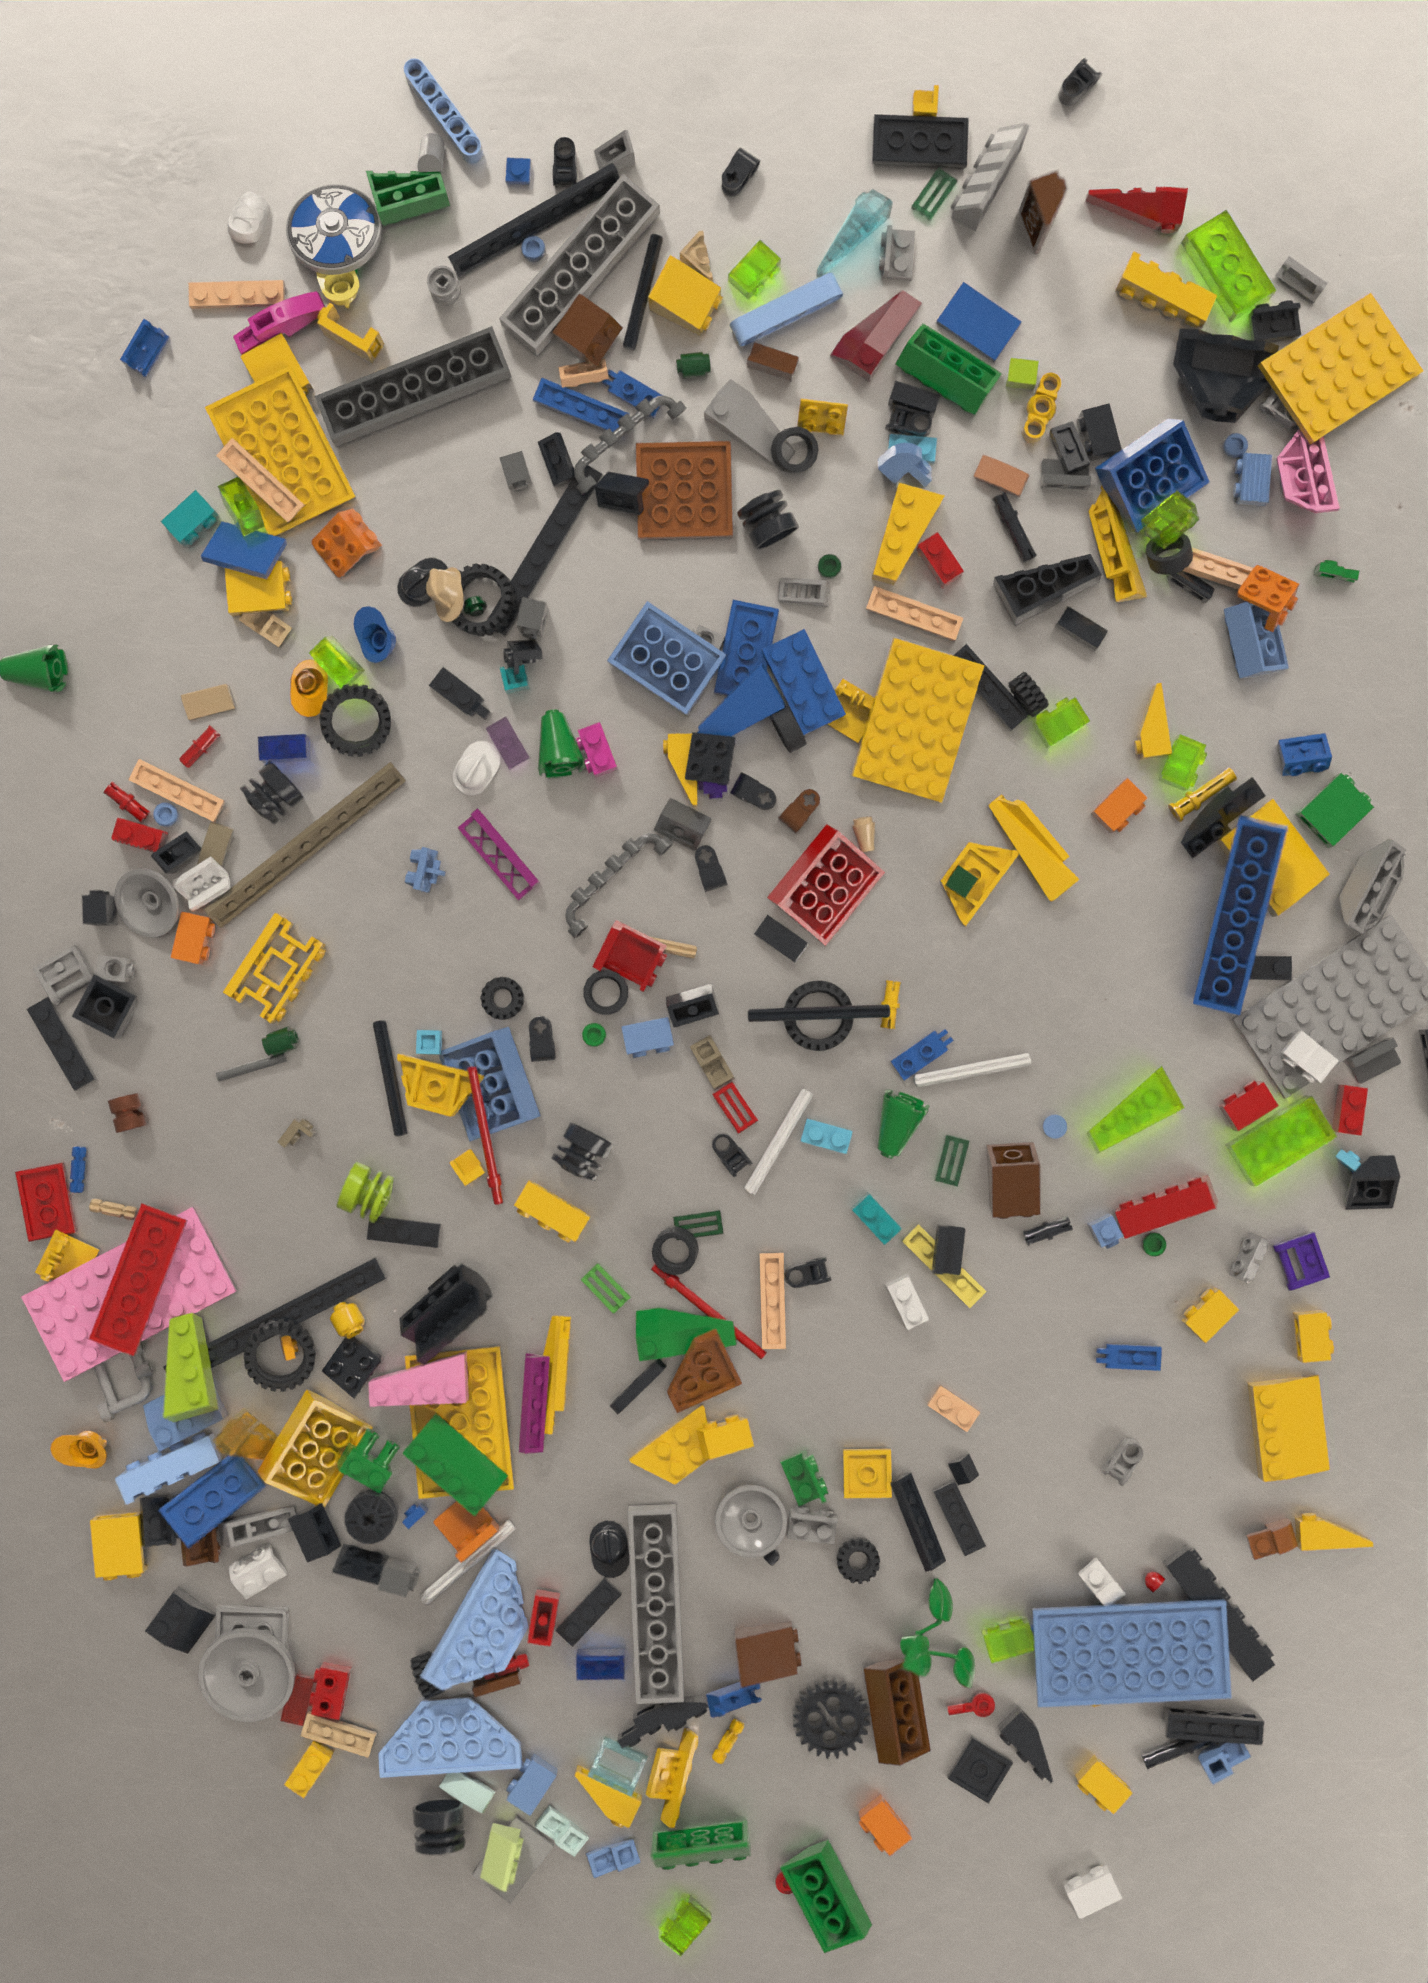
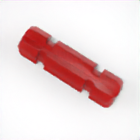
(521, 1661)

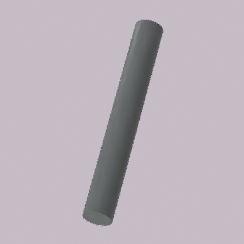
(250, 1067)

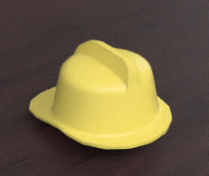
(339, 288)

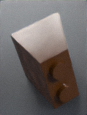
(1013, 1180)
(766, 1652)

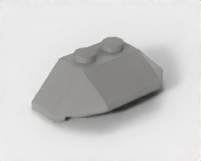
(1372, 885)

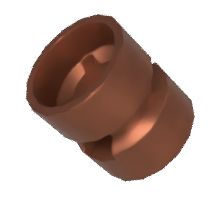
(126, 1112)

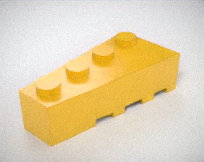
(1165, 292)
(906, 524)

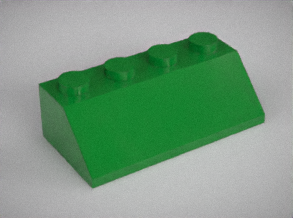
(948, 369)
(455, 1464)
(826, 1897)

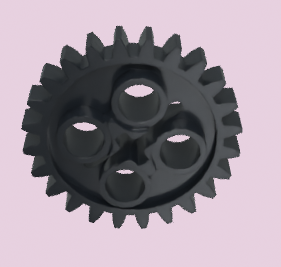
(814, 1730)

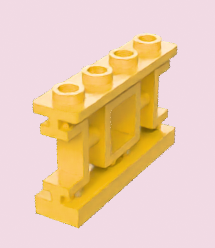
(258, 957)

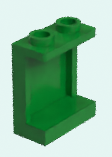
(1335, 810)

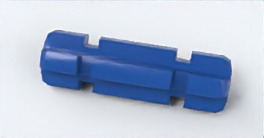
(77, 1169)

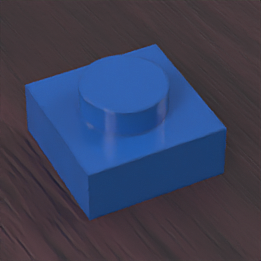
(518, 171)
(413, 1514)

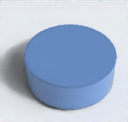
(533, 248)
(1235, 445)
(165, 814)
(1054, 1126)

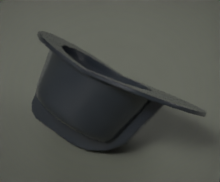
(413, 582)
(609, 1549)

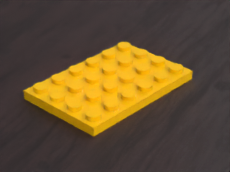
(1340, 368)
(286, 438)
(917, 720)
(479, 1420)

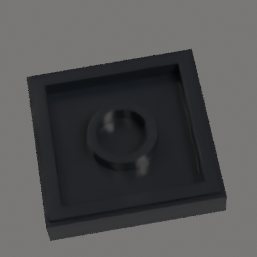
(980, 1769)

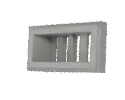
(824, 593)

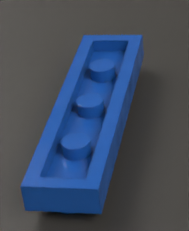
(577, 405)

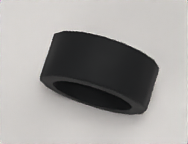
(812, 447)
(1171, 564)
(788, 729)
(605, 1010)
(670, 1267)

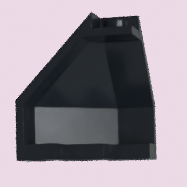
(1221, 372)

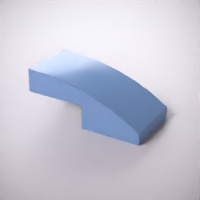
(613, 1857)

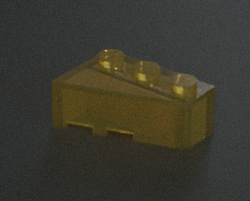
(245, 1437)

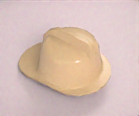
(446, 591)

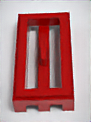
(724, 1090)

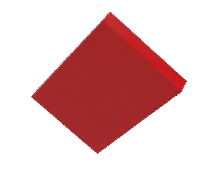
(45, 1201)

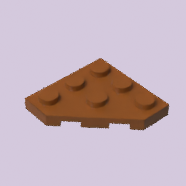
(703, 1373)

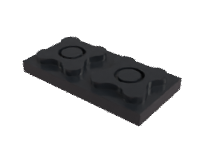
(920, 140)

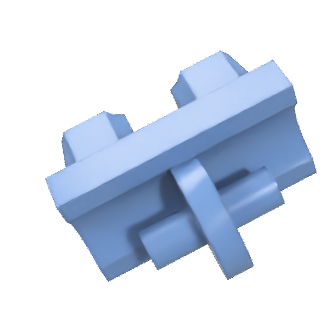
(427, 869)

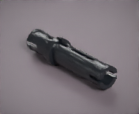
(1014, 526)
(1172, 1751)

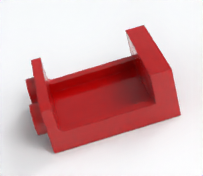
(631, 955)

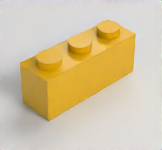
(551, 1211)

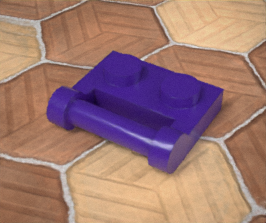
(1309, 1259)

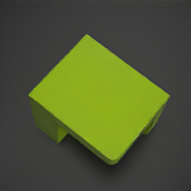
(1022, 374)

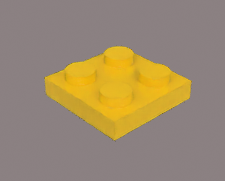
(867, 1473)

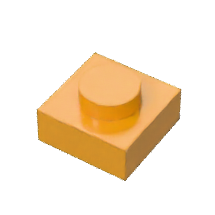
(289, 1347)

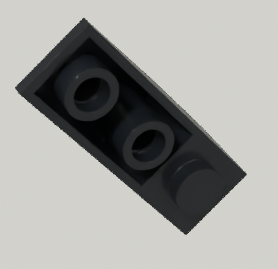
(1024, 1735)

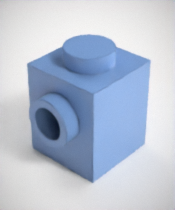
(1105, 1231)

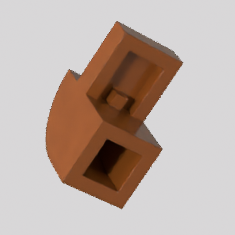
(1276, 1538)

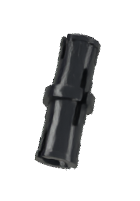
(1047, 1230)

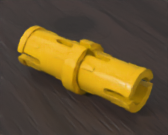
(891, 998)

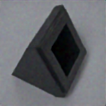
(963, 1470)

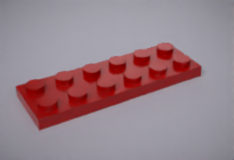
(138, 1279)

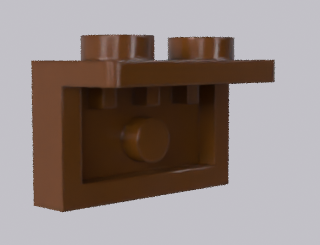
(203, 1551)

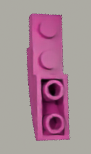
(283, 317)

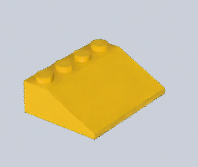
(1298, 865)
(1288, 1427)
(309, 1447)

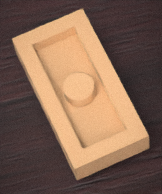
(583, 373)
(953, 1408)

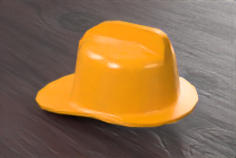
(308, 688)
(80, 1450)

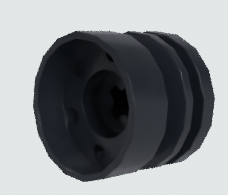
(765, 515)
(271, 792)
(582, 1152)
(385, 1513)
(439, 1826)

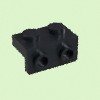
(1275, 322)
(154, 1526)

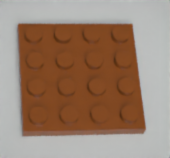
(686, 490)

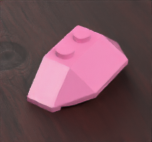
(1307, 475)

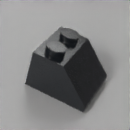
(105, 1007)
(180, 1621)

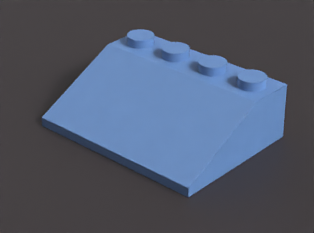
(666, 658)
(505, 1084)

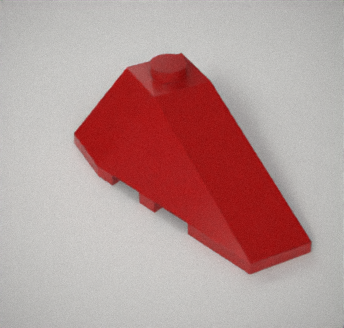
(1156, 210)

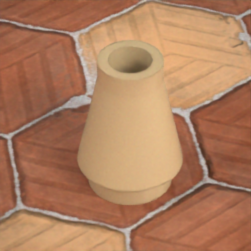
(864, 831)

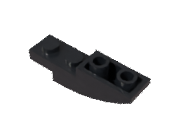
(1220, 811)
(669, 1714)

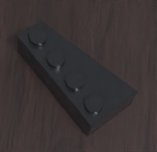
(1040, 588)

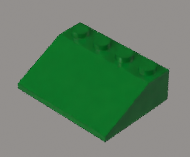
(701, 1845)

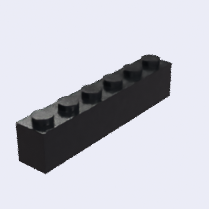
(1199, 1586)

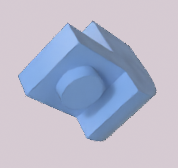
(903, 459)
(1219, 1759)

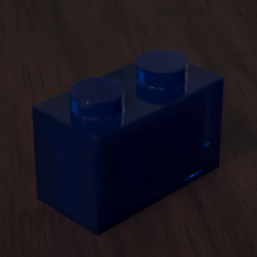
(284, 748)
(600, 1664)

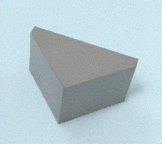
(616, 151)

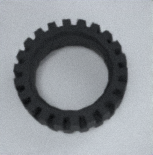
(506, 605)
(359, 747)
(825, 1043)
(274, 1381)

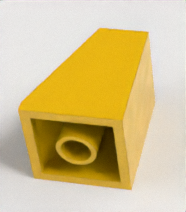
(684, 296)

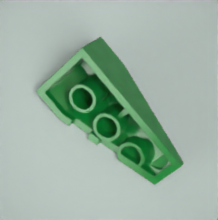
(670, 1332)

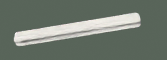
(972, 1070)
(778, 1141)
(461, 1568)

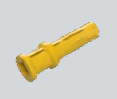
(1193, 800)

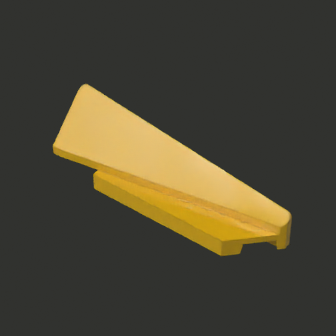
(1116, 549)
(1035, 845)
(558, 1350)

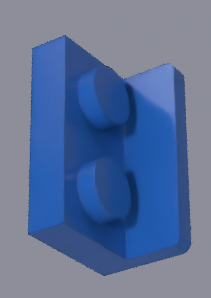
(1305, 754)

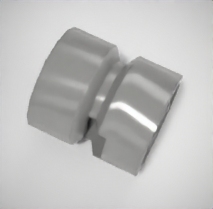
(443, 285)

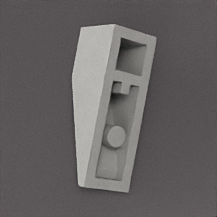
(255, 1526)

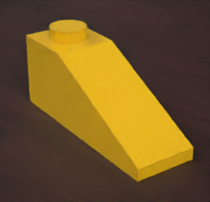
(1153, 733)
(678, 750)
(1321, 1534)
(613, 1803)

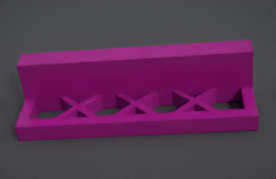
(506, 850)
(534, 1403)

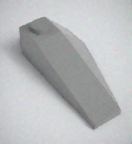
(744, 420)

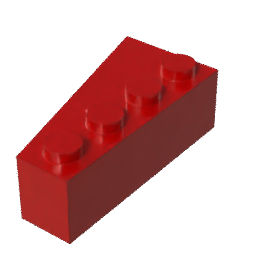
(1166, 1207)

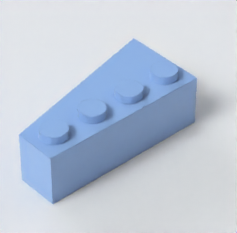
(168, 1467)

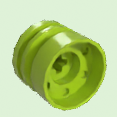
(365, 1192)

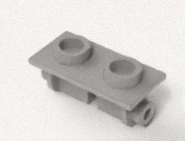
(1301, 279)
(1252, 1248)

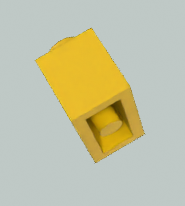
(1209, 1314)
(1313, 1336)
(724, 1437)
(309, 1768)
(1103, 1784)

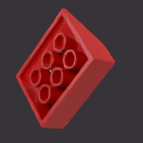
(826, 884)

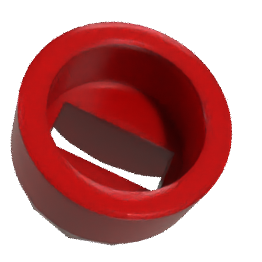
(1153, 1581)

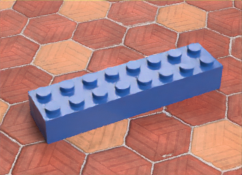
(1240, 914)

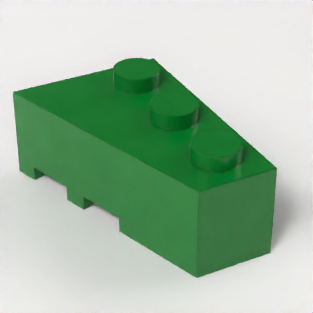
(406, 194)

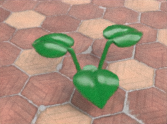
(917, 1646)

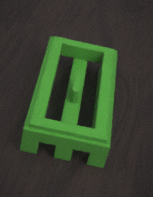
(591, 1273)

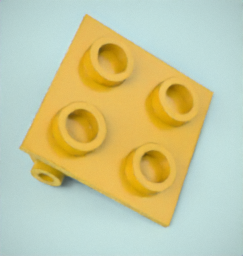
(822, 416)
(857, 707)
(64, 1255)

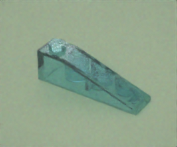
(865, 217)

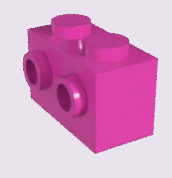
(599, 755)

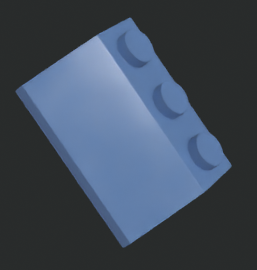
(1254, 648)
(169, 1433)

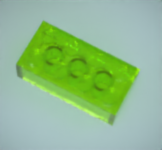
(1228, 266)
(1281, 1140)

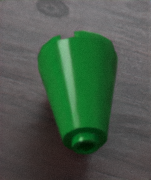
(36, 668)
(558, 747)
(899, 1121)

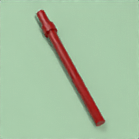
(493, 1178)
(672, 1281)

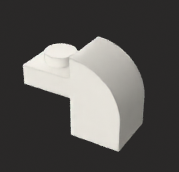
(1101, 1583)

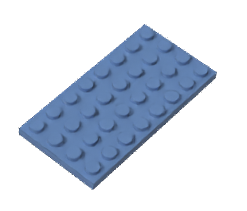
(1131, 1653)

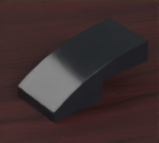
(781, 938)

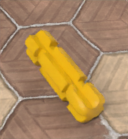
(728, 1741)

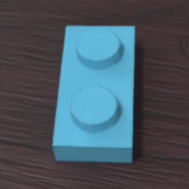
(927, 445)
(826, 1136)

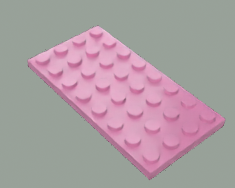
(70, 1304)

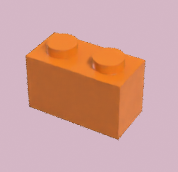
(1119, 806)
(193, 938)
(884, 1825)

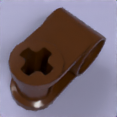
(797, 813)

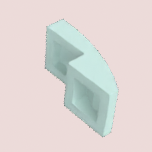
(468, 1790)
(562, 1830)

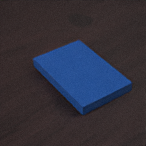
(978, 322)
(248, 554)

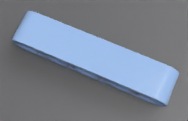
(435, 103)
(786, 309)

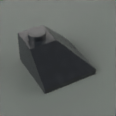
(1374, 1184)

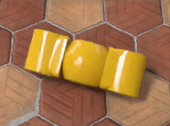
(1044, 397)

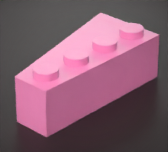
(431, 1383)

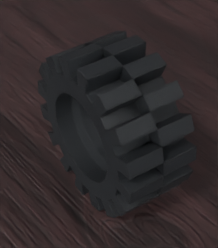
(1028, 694)
(516, 1001)
(865, 1573)
(418, 1665)

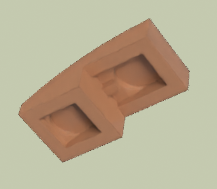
(1001, 475)

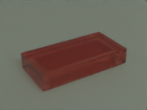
(297, 1705)

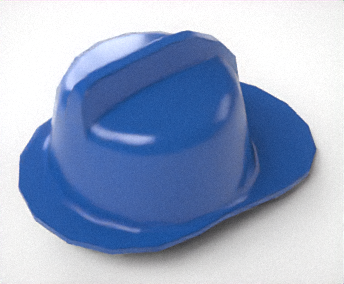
(373, 634)

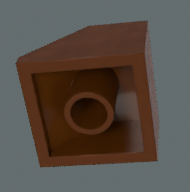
(587, 330)

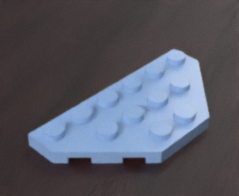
(483, 1629)
(449, 1738)

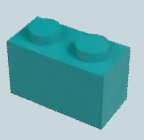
(190, 519)
(876, 1218)

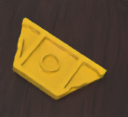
(986, 864)
(434, 1085)
(676, 1450)

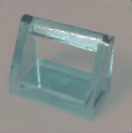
(611, 1777)

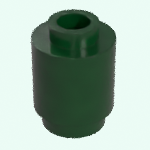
(693, 364)
(280, 1041)

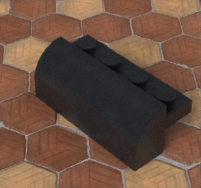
(445, 1312)

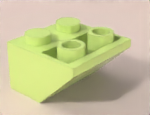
(502, 1850)

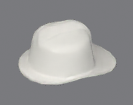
(476, 768)

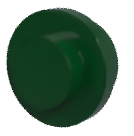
(474, 606)

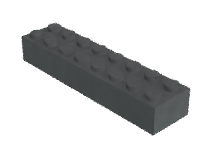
(413, 386)

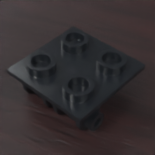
(710, 758)
(352, 1365)
(360, 1564)

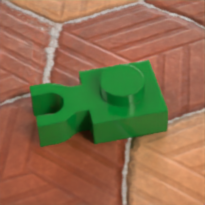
(1331, 570)

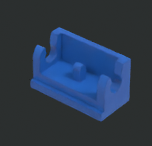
(144, 348)
(731, 1698)

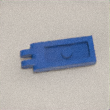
(630, 390)
(921, 1054)
(1131, 1357)

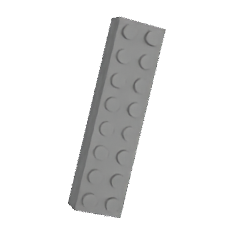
(580, 263)
(656, 1604)

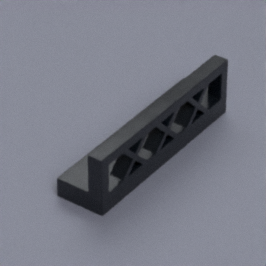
(1213, 1726)

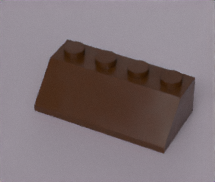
(1041, 206)
(896, 1712)

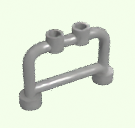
(111, 1406)

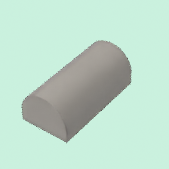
(431, 153)

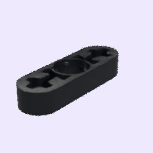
(638, 1386)

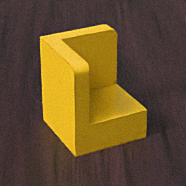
(925, 102)
(467, 1167)

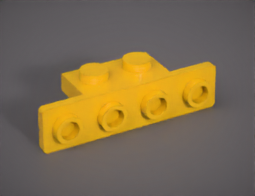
(670, 1776)

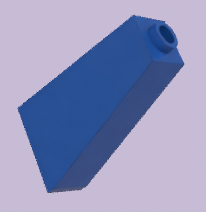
(746, 705)

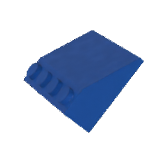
(1152, 471)

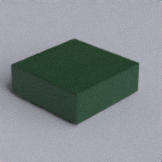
(961, 881)

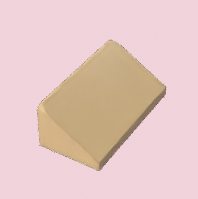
(207, 701)

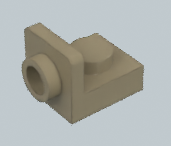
(292, 1133)

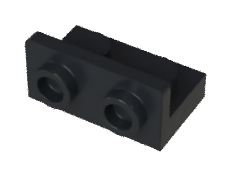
(521, 650)

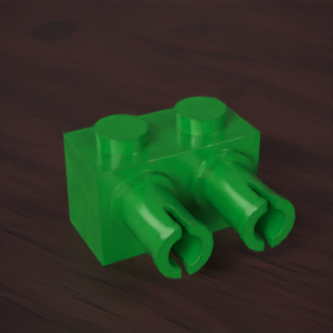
(364, 1467)

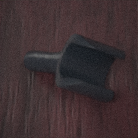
(772, 1557)

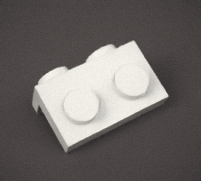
(202, 883)
(256, 1571)

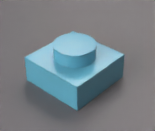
(429, 1042)
(1349, 1160)

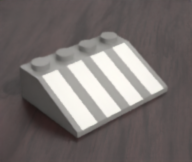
(989, 175)

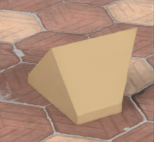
(696, 255)

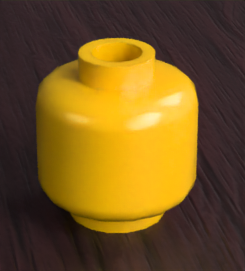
(347, 1320)

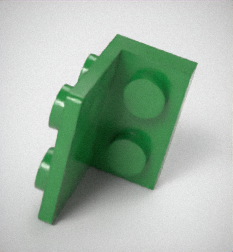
(802, 1477)

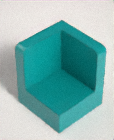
(514, 683)

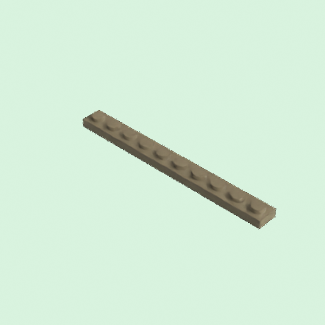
(305, 845)

